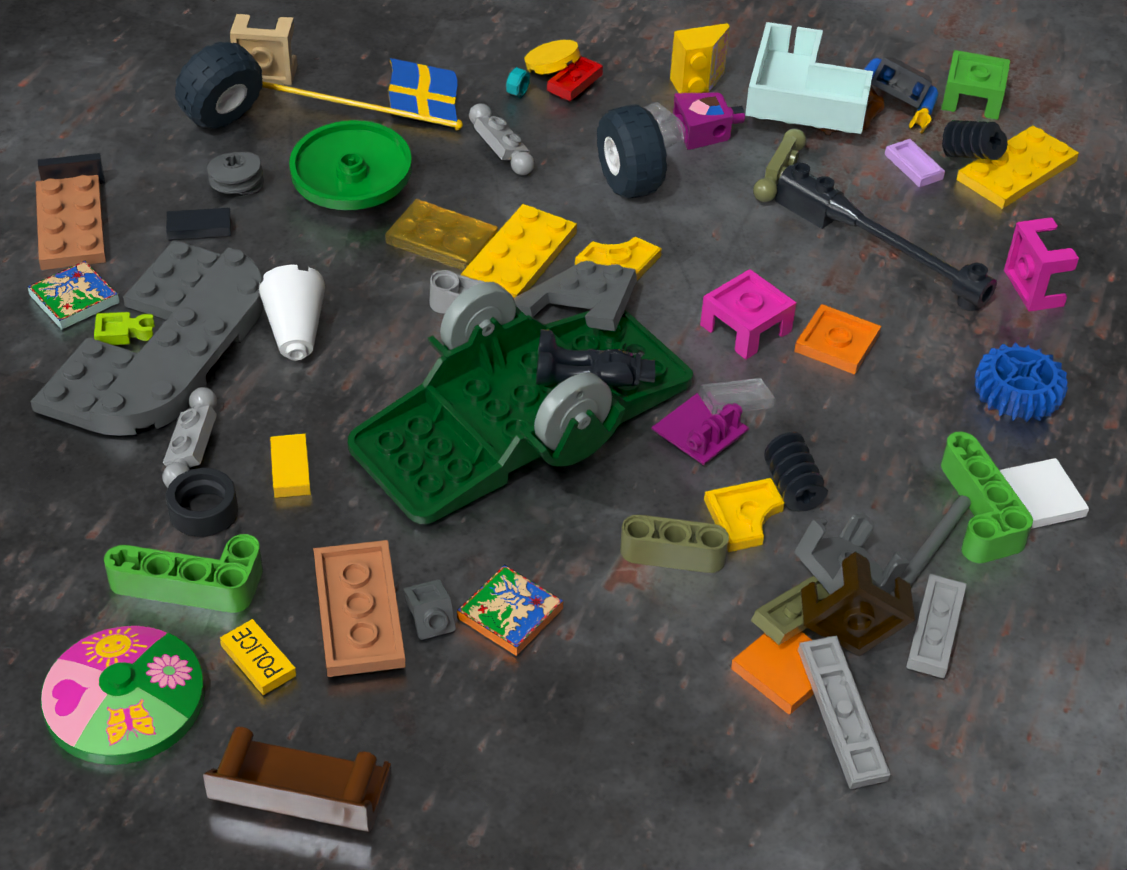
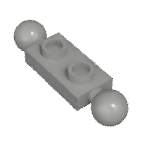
(501, 139)
(190, 434)

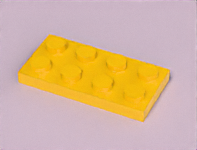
(1027, 163)
(522, 250)

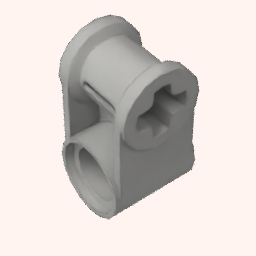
(446, 287)

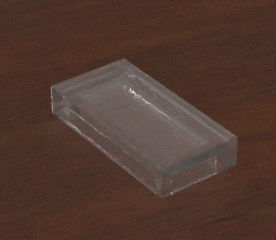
(748, 394)

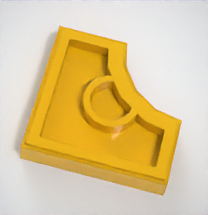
(630, 254)
(744, 510)

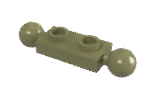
(786, 155)

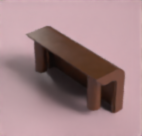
(299, 782)

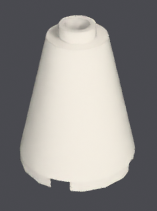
(293, 308)

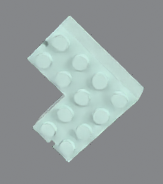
(801, 89)

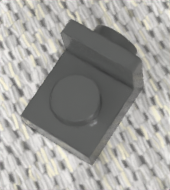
(430, 608)

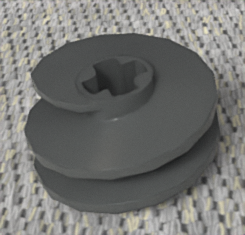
(236, 173)

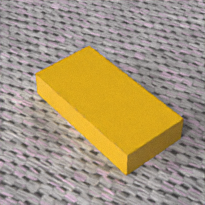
(290, 465)

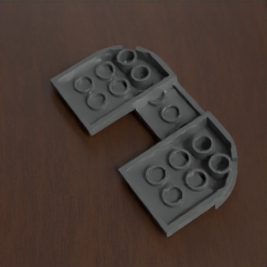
(206, 307)

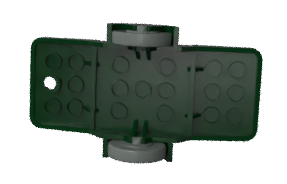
(487, 415)

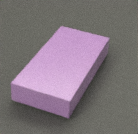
(914, 163)

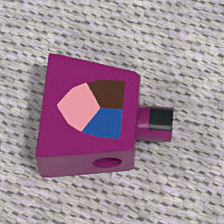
(706, 118)

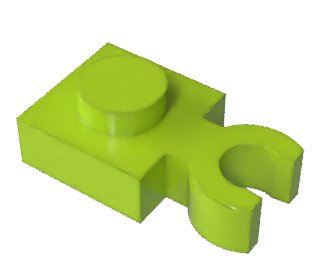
(120, 327)

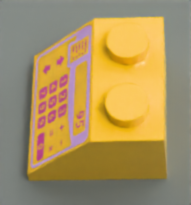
(699, 58)

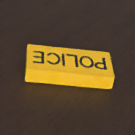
(258, 657)

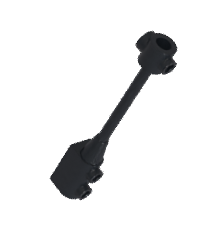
(822, 204)

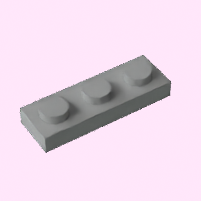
(936, 626)

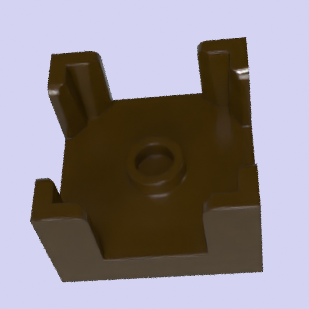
(858, 611)

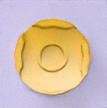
(552, 56)

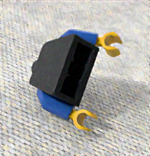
(906, 84)

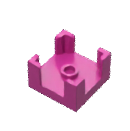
(1031, 264)
(749, 308)

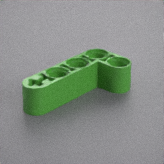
(1000, 517)
(188, 579)

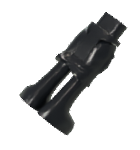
(611, 365)

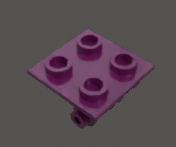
(698, 431)

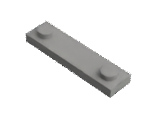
(843, 712)

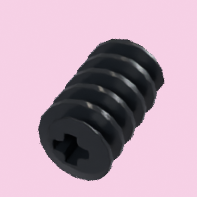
(974, 140)
(795, 472)

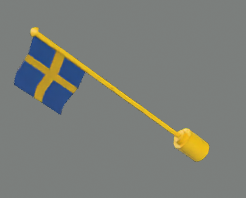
(414, 93)

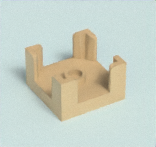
(268, 48)

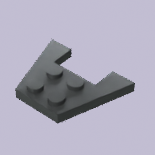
(585, 285)

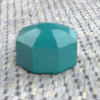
(518, 82)

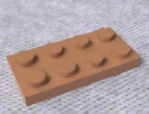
(69, 222)
(358, 608)

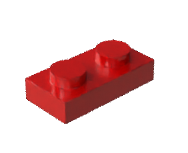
(575, 78)

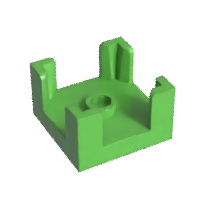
(978, 77)

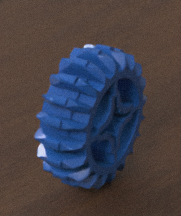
(1021, 382)

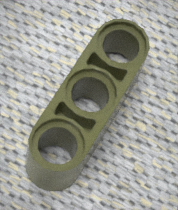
(674, 543)

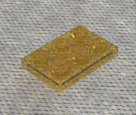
(440, 234)

